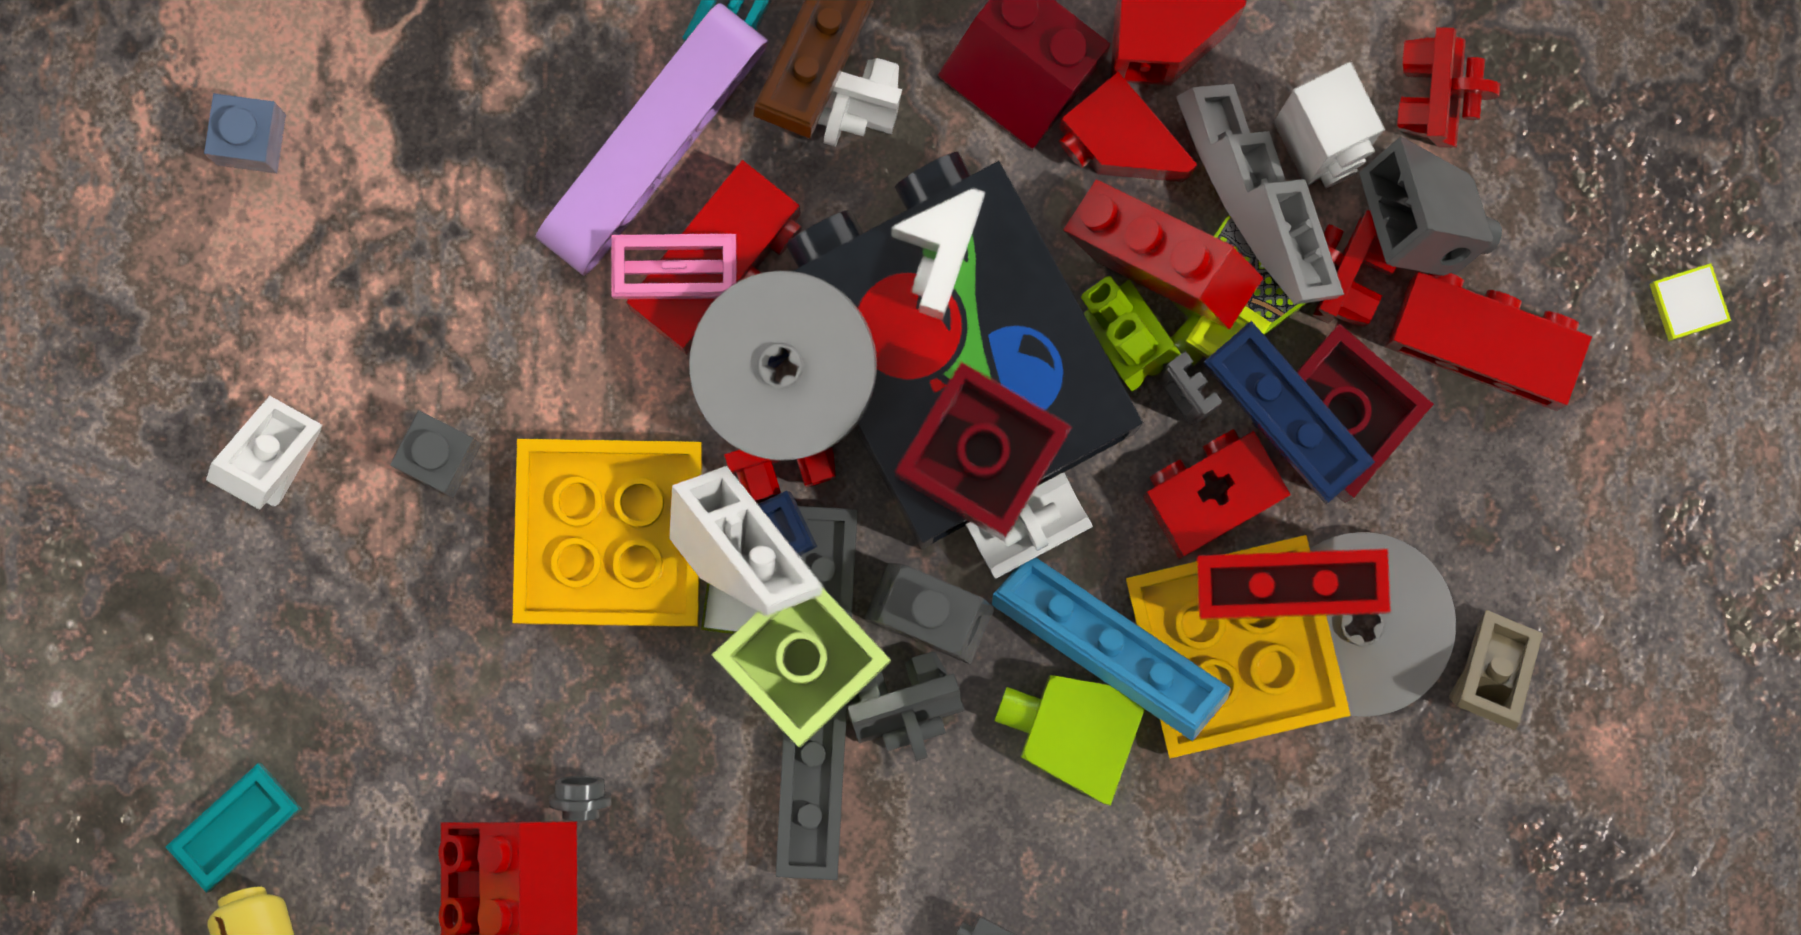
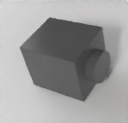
(435, 454)

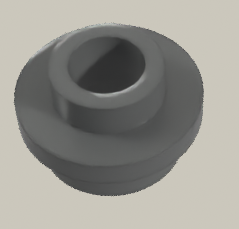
(580, 797)

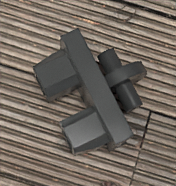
(909, 713)

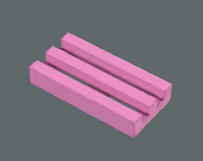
(620, 267)

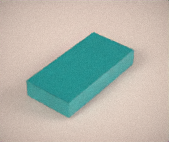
(233, 827)

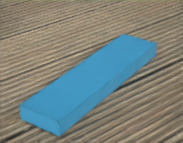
(1111, 647)

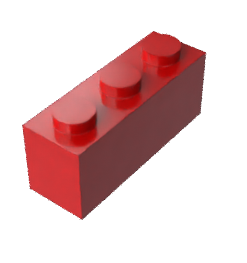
(741, 206)
(1163, 254)
(1490, 339)
(1293, 584)

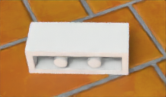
(1329, 126)

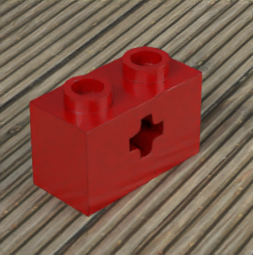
(1251, 483)

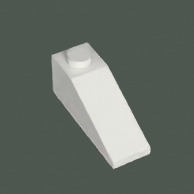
(736, 544)

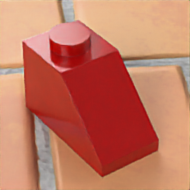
(1123, 136)

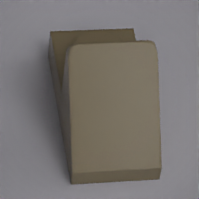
(1498, 670)

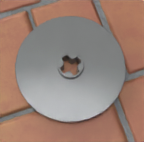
(825, 341)
(1409, 642)

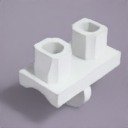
(863, 102)
(1046, 522)

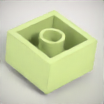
(802, 663)

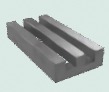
(1187, 390)

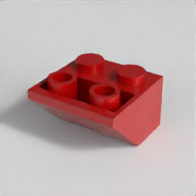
(1167, 37)
(508, 878)

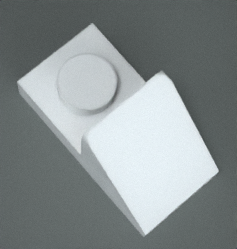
(947, 232)
(265, 454)

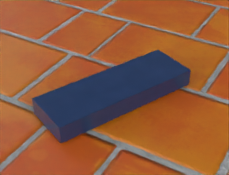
(1288, 412)

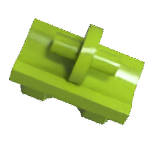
(1128, 330)

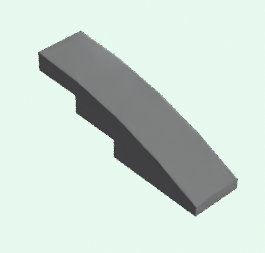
(1267, 209)

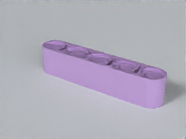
(652, 138)

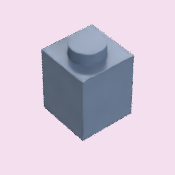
(245, 133)

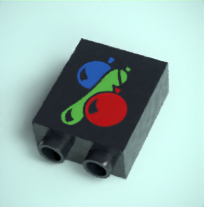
(1004, 319)

